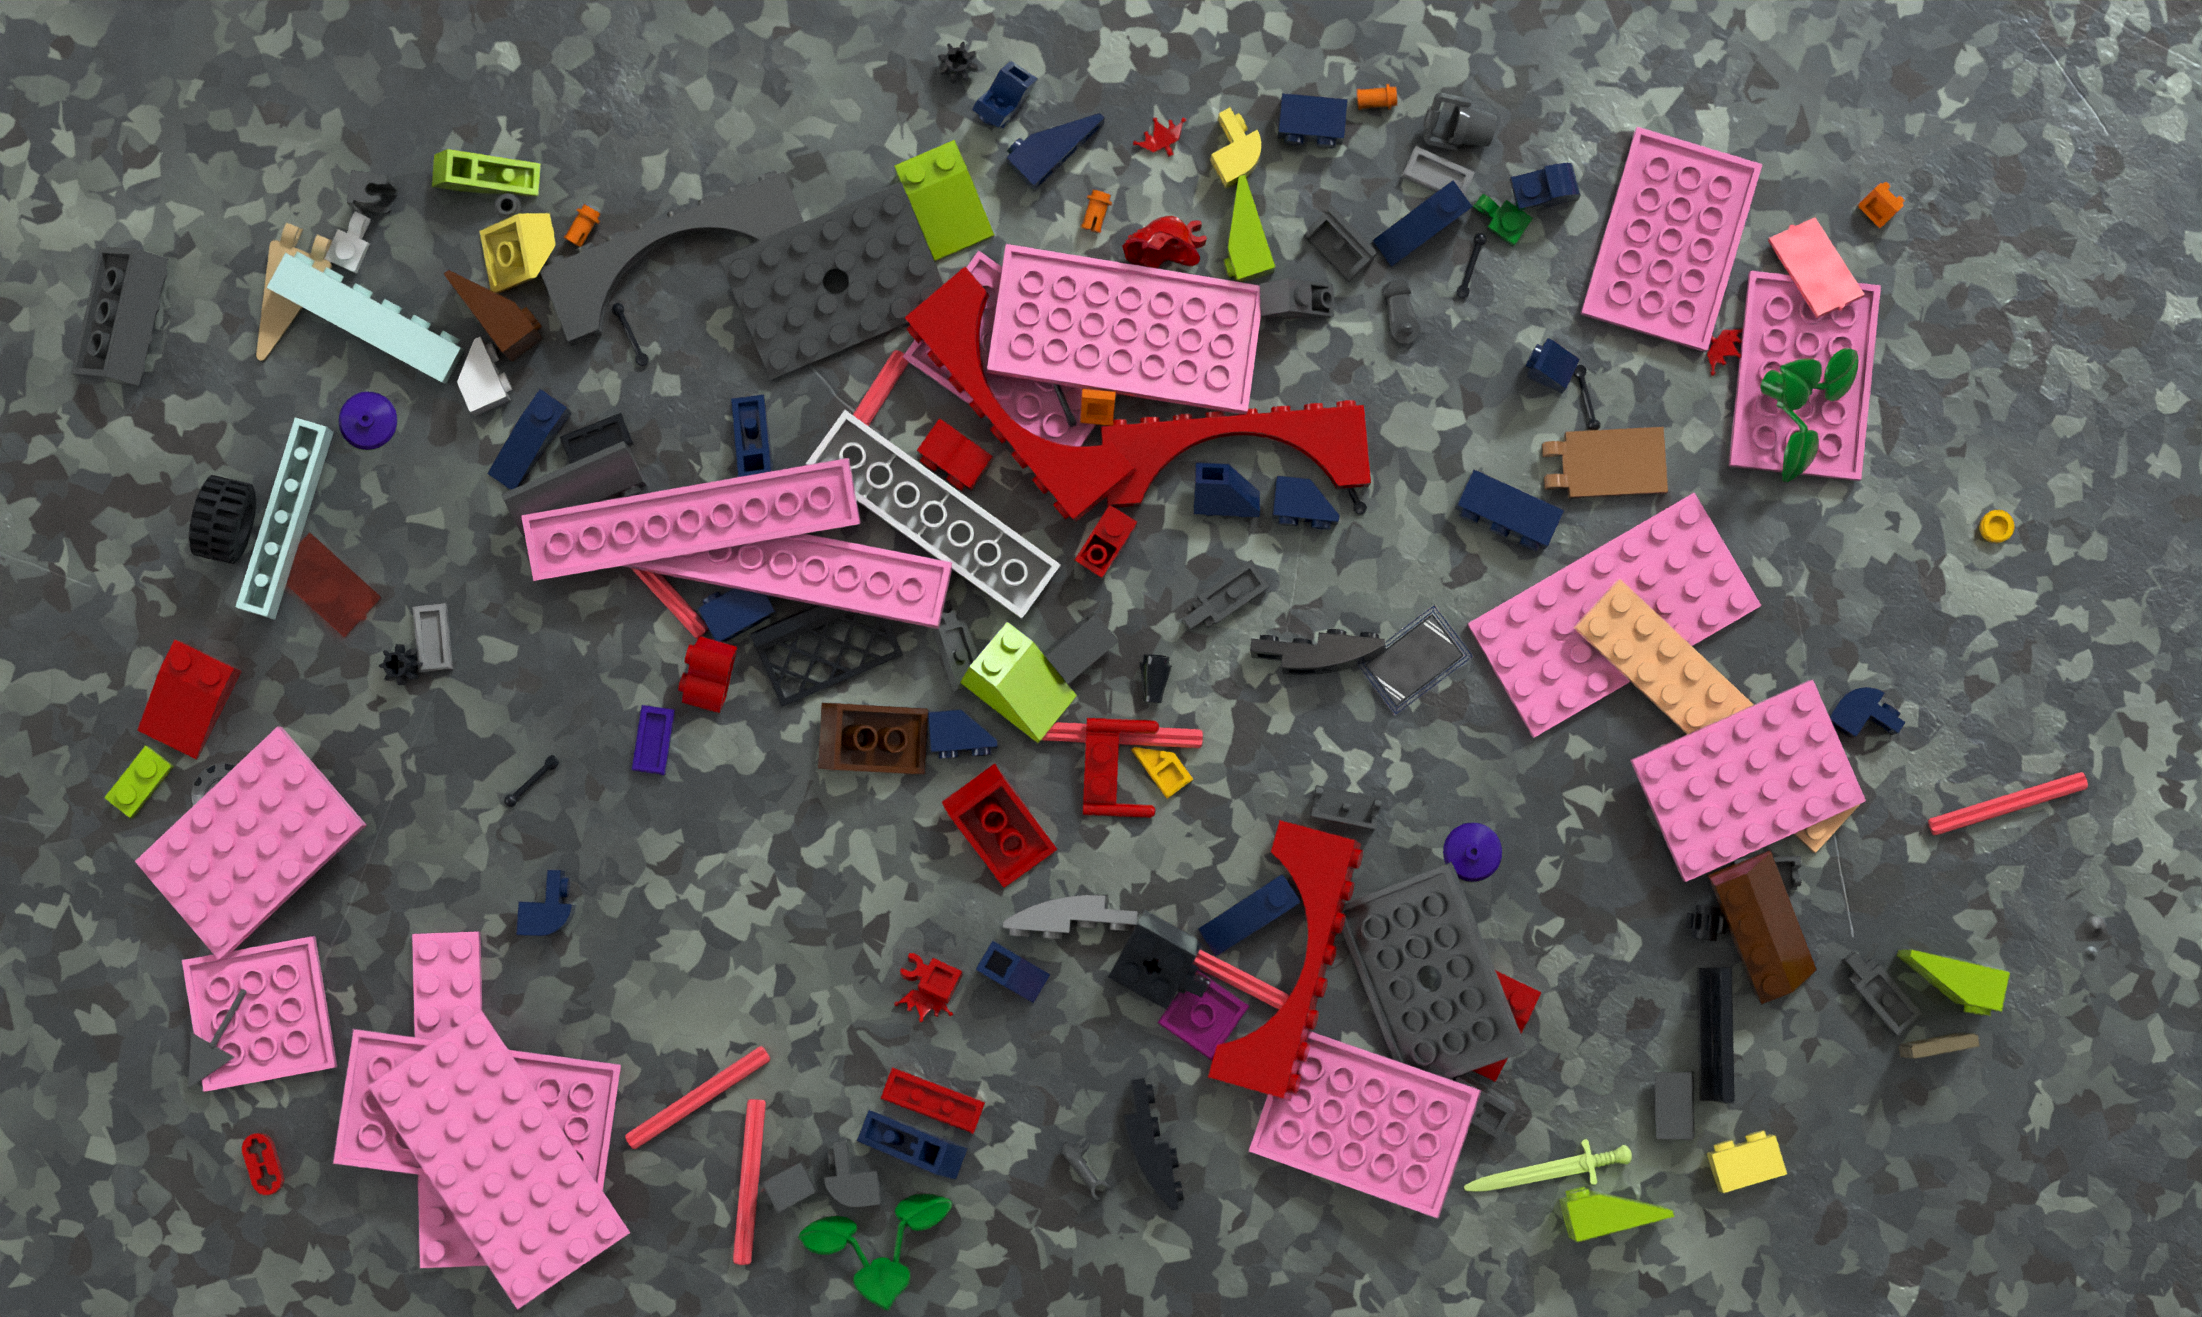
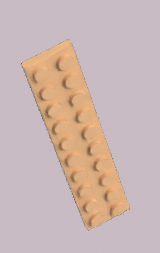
(1672, 674)

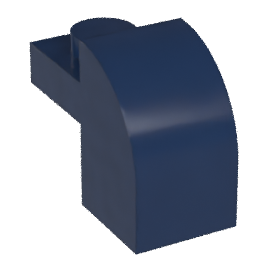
(1005, 95)
(1548, 186)
(1857, 706)
(547, 917)

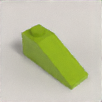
(484, 173)
(1247, 245)

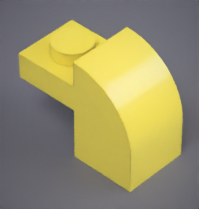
(1239, 156)

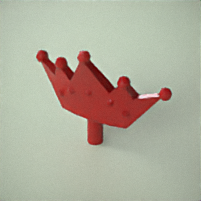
(1162, 137)
(1723, 347)
(923, 1003)

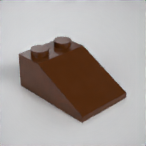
(504, 321)
(873, 738)

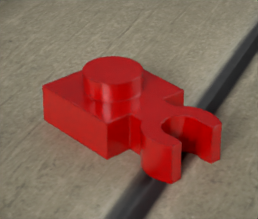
(935, 979)

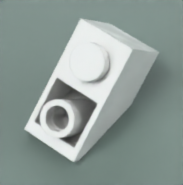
(480, 380)

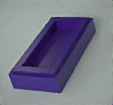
(653, 740)

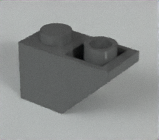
(1296, 299)
(788, 1187)

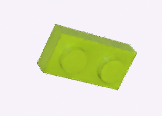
(139, 782)

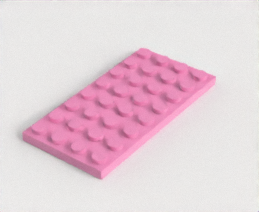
(1125, 329)
(1668, 561)
(574, 1090)
(499, 1159)

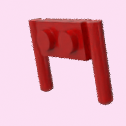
(1102, 767)

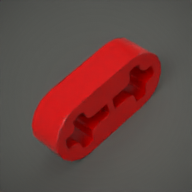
(255, 1167)

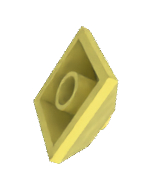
(517, 249)

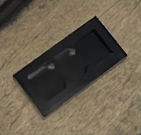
(595, 437)

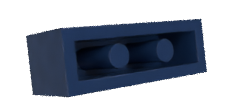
(1508, 511)

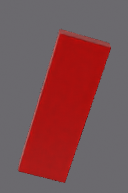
(932, 1100)

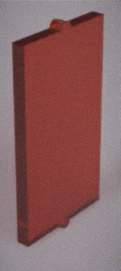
(330, 586)

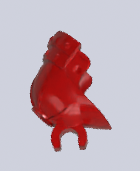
(1165, 240)

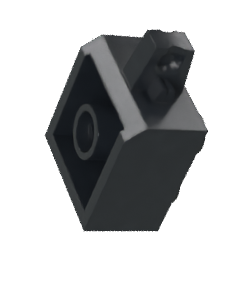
(1172, 972)

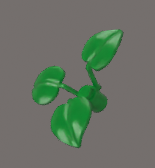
(1792, 391)
(882, 1278)

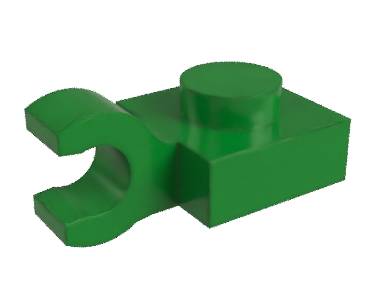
(1505, 220)

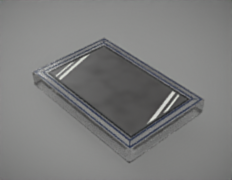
(1416, 660)

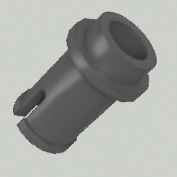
(503, 202)

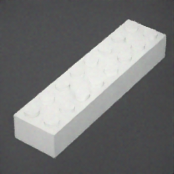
(938, 516)

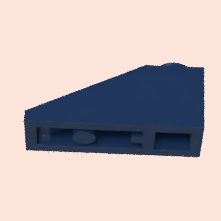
(1047, 150)
(1422, 223)
(751, 435)
(529, 439)
(1249, 915)
(912, 1145)

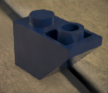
(1551, 365)
(1224, 492)
(1302, 501)
(957, 732)
(1012, 971)

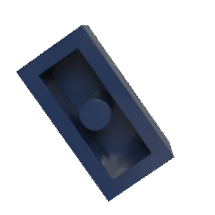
(1312, 120)
(735, 613)

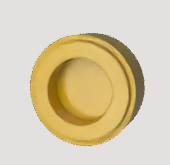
(1996, 526)

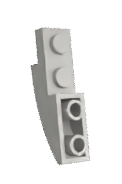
(1055, 916)

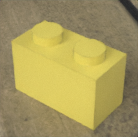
(1746, 1162)

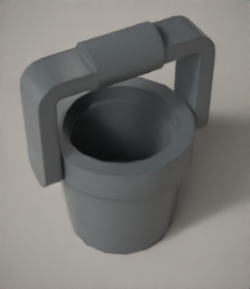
(1466, 123)

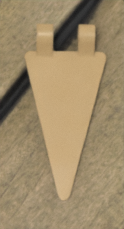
(277, 310)

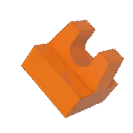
(1881, 204)
(1097, 407)

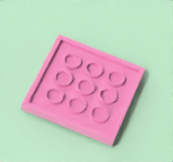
(279, 1023)

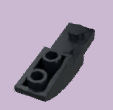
(1331, 654)
(1153, 1158)

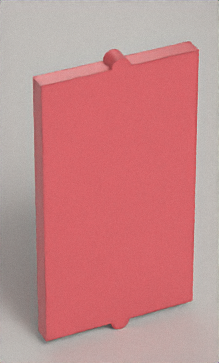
(1816, 267)

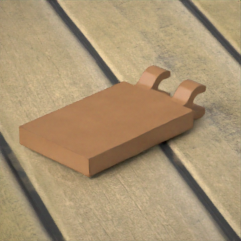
(1609, 462)

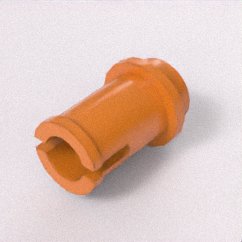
(1377, 97)
(1096, 210)
(582, 225)

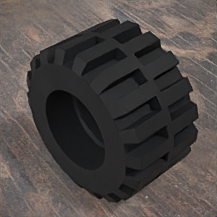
(222, 519)

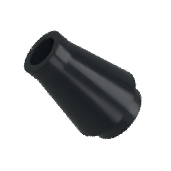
(1154, 676)

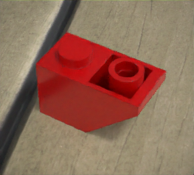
(1106, 541)

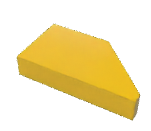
(1163, 769)

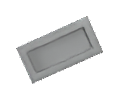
(1435, 172)
(433, 637)

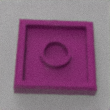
(1204, 1020)

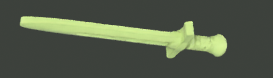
(1553, 1169)

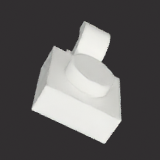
(349, 248)

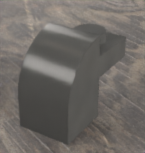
(850, 1188)

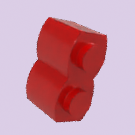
(954, 455)
(707, 674)

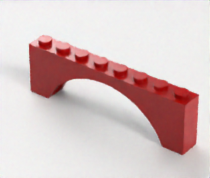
(951, 328)
(1328, 436)
(1273, 1053)

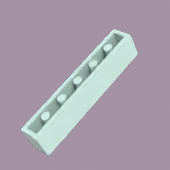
(365, 317)
(284, 518)

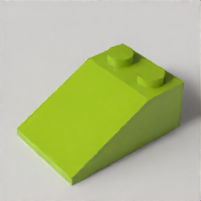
(944, 200)
(1019, 683)
(1964, 983)
(1597, 1214)

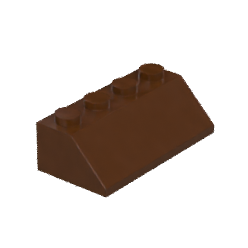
(1763, 926)

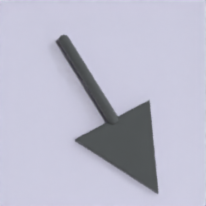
(206, 1056)

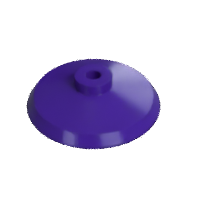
(367, 420)
(1473, 851)

